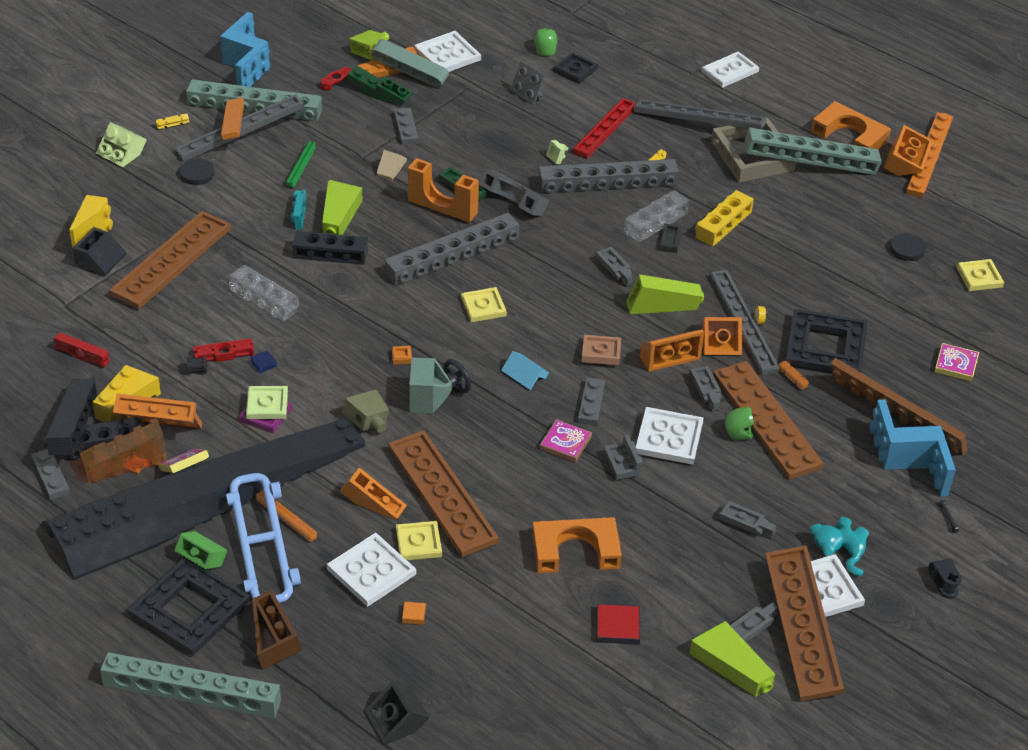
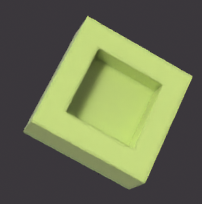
(556, 151)

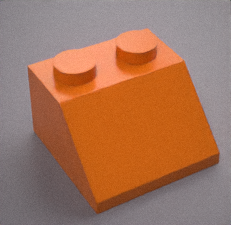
(722, 335)

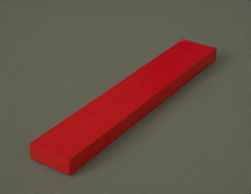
(604, 128)

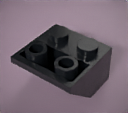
(98, 251)

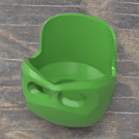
(545, 42)
(737, 421)

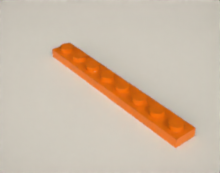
(938, 133)

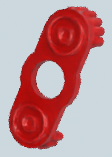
(327, 81)

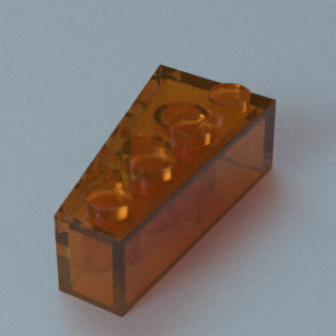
(135, 450)

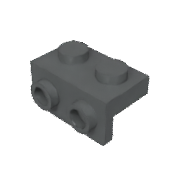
(623, 458)

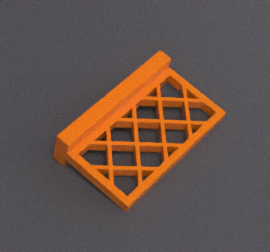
(165, 410)

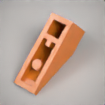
(372, 495)

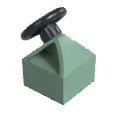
(432, 384)

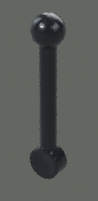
(943, 504)

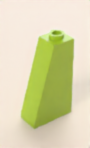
(340, 206)
(663, 295)
(733, 658)

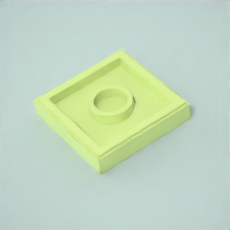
(267, 402)

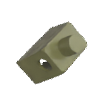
(366, 411)

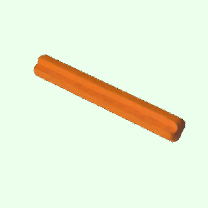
(290, 518)

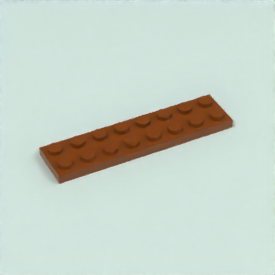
(169, 260)
(897, 405)
(770, 421)
(443, 493)
(804, 623)

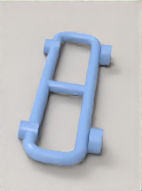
(271, 491)

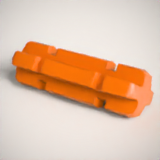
(793, 375)

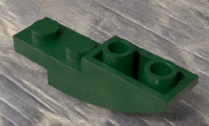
(383, 89)

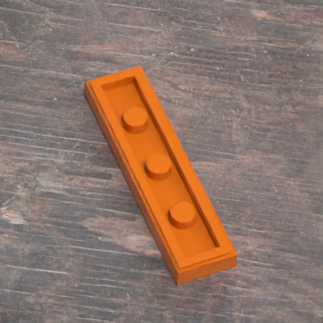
(232, 118)

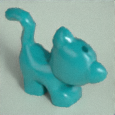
(831, 539)

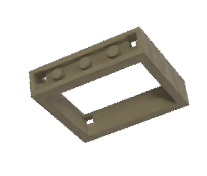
(742, 172)

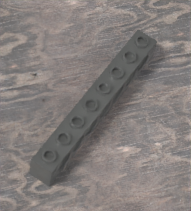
(608, 176)
(451, 248)

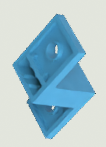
(245, 51)
(912, 448)

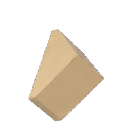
(390, 165)

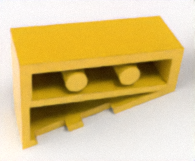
(128, 382)

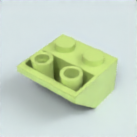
(120, 145)

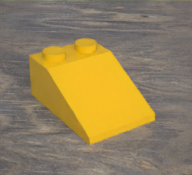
(92, 213)

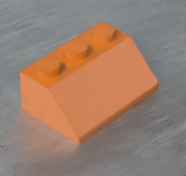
(908, 152)
(672, 350)

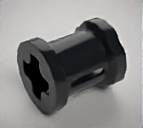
(197, 364)

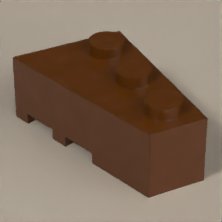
(274, 631)

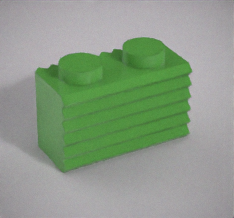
(200, 550)

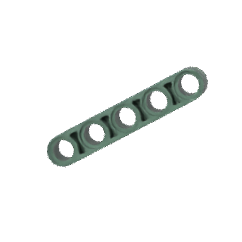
(409, 63)

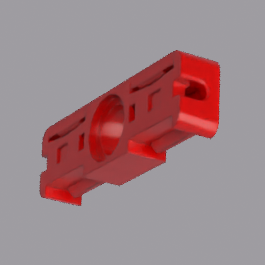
(74, 346)
(235, 349)

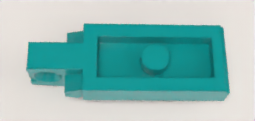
(299, 209)

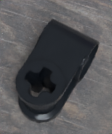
(945, 577)

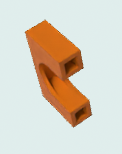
(838, 116)
(423, 192)
(598, 532)

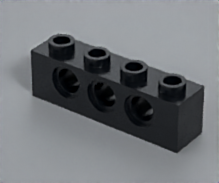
(330, 247)
(104, 432)

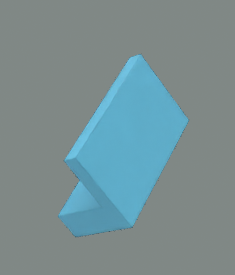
(523, 370)

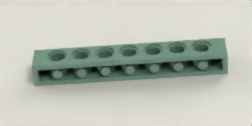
(216, 95)
(812, 151)
(191, 685)

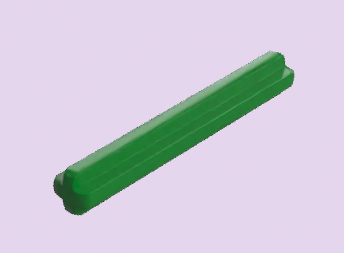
(300, 164)

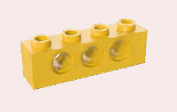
(724, 218)

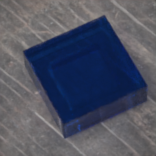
(263, 361)

